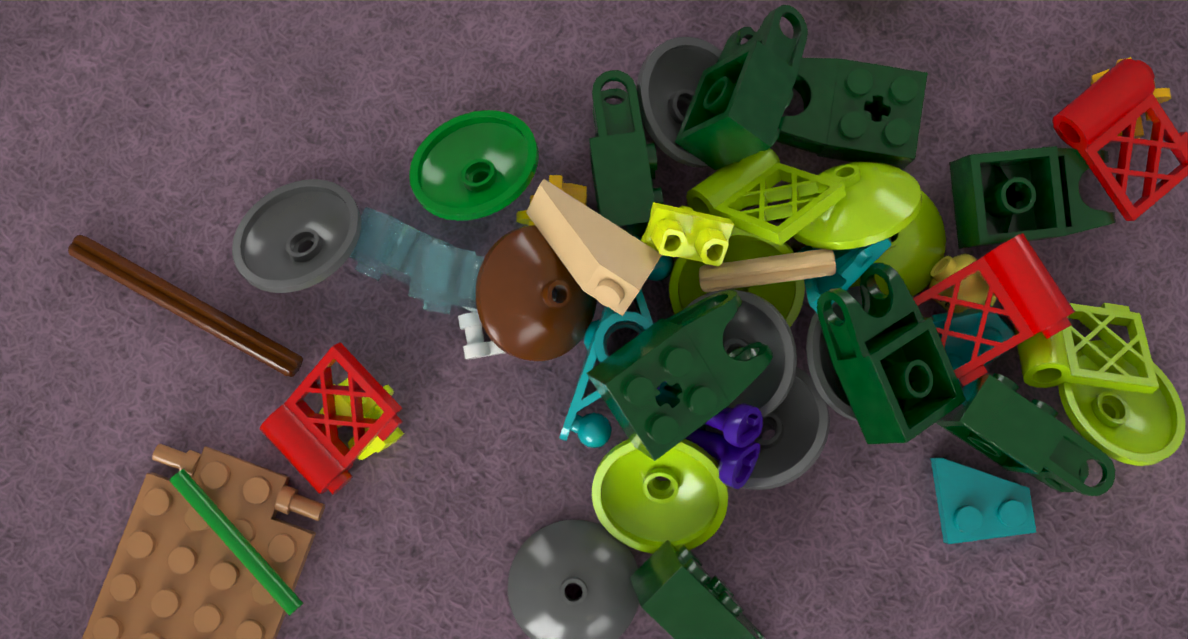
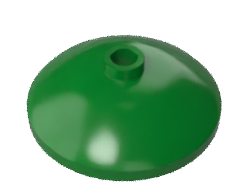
(474, 165)

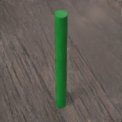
(236, 542)

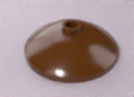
(518, 303)

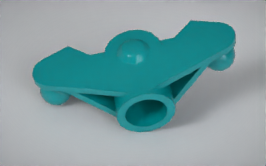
(594, 428)

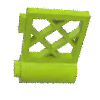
(750, 184)
(1055, 360)

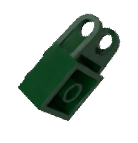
(745, 92)
(836, 115)
(621, 158)
(1039, 192)
(888, 359)
(693, 371)
(1025, 436)
(687, 599)

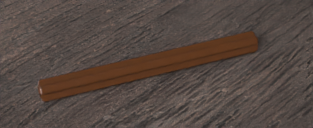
(185, 305)

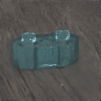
(388, 247)
(445, 278)

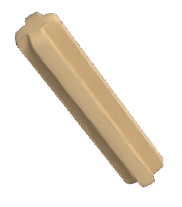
(767, 270)

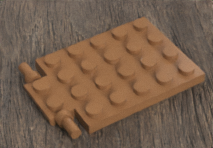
(176, 572)

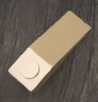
(593, 249)

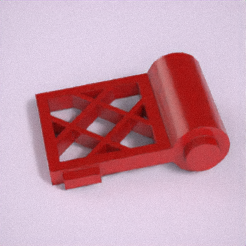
(1111, 108)
(1022, 289)
(312, 438)

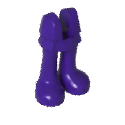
(737, 446)

